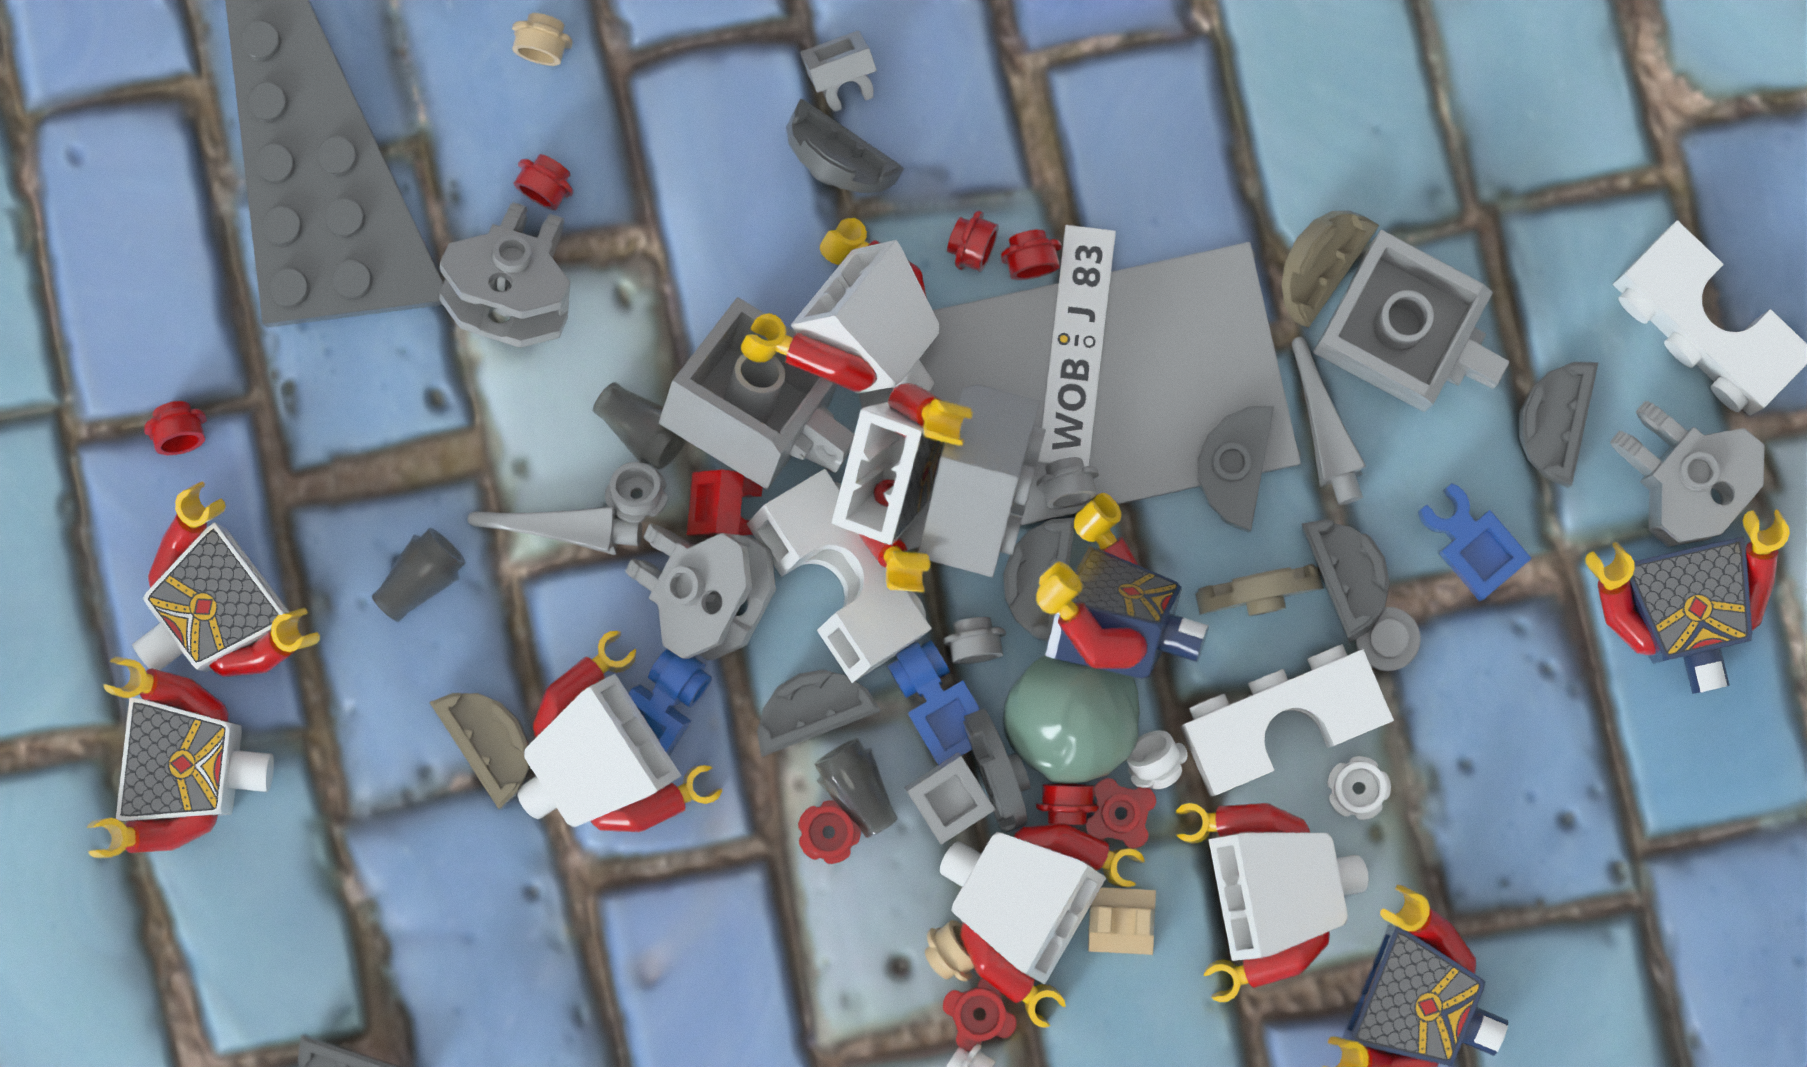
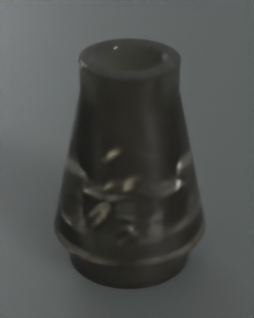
(637, 425)
(420, 573)
(856, 785)

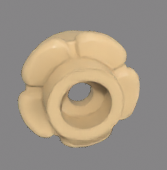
(541, 39)
(947, 953)

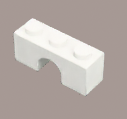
(1668, 291)
(873, 618)
(1336, 695)

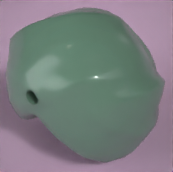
(1072, 720)

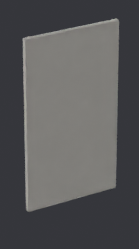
(1176, 358)

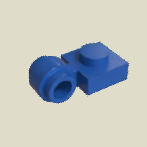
(676, 683)
(943, 713)

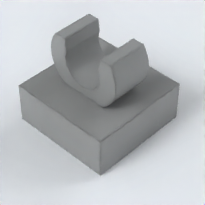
(839, 62)
(949, 798)

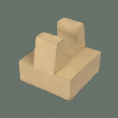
(1122, 921)

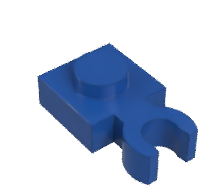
(1480, 550)

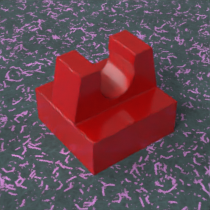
(717, 503)

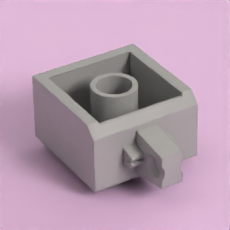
(1410, 325)
(750, 410)
(983, 482)

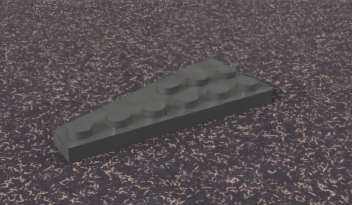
(319, 191)

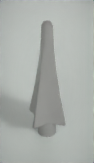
(1334, 450)
(588, 528)

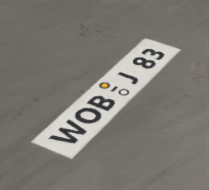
(1077, 343)

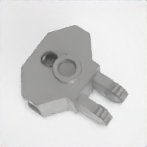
(511, 276)
(1685, 474)
(705, 589)

